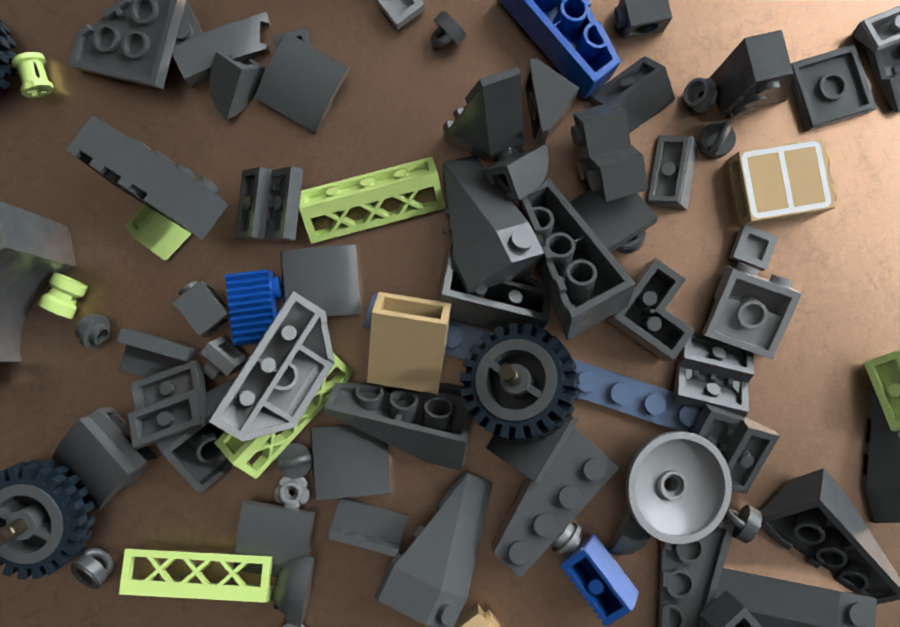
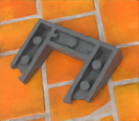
(196, 50)

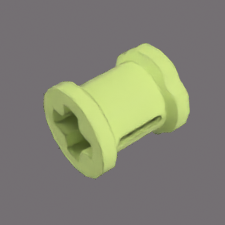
(32, 74)

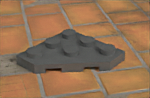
(130, 41)

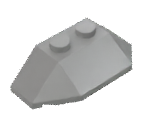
(279, 373)

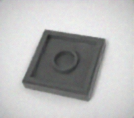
(831, 88)

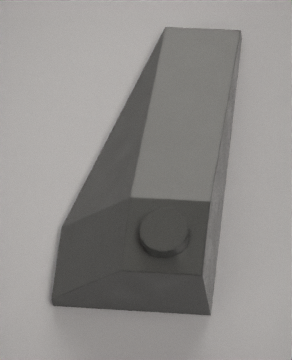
(491, 120)
(487, 229)
(416, 422)
(195, 452)
(882, 480)
(826, 527)
(438, 567)
(795, 604)

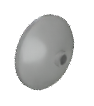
(697, 491)

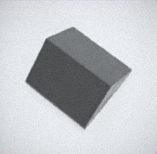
(547, 99)

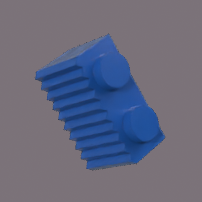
(251, 304)
(600, 580)

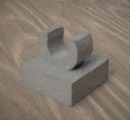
(223, 357)

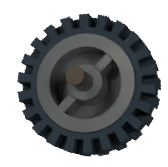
(520, 382)
(41, 518)

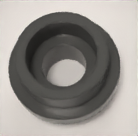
(93, 330)

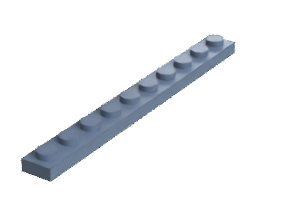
(595, 385)

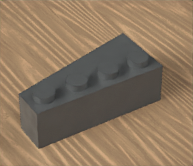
(149, 177)
(576, 266)
(549, 507)

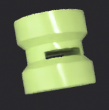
(63, 295)

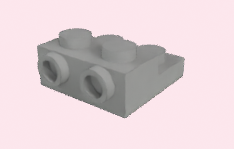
(751, 310)

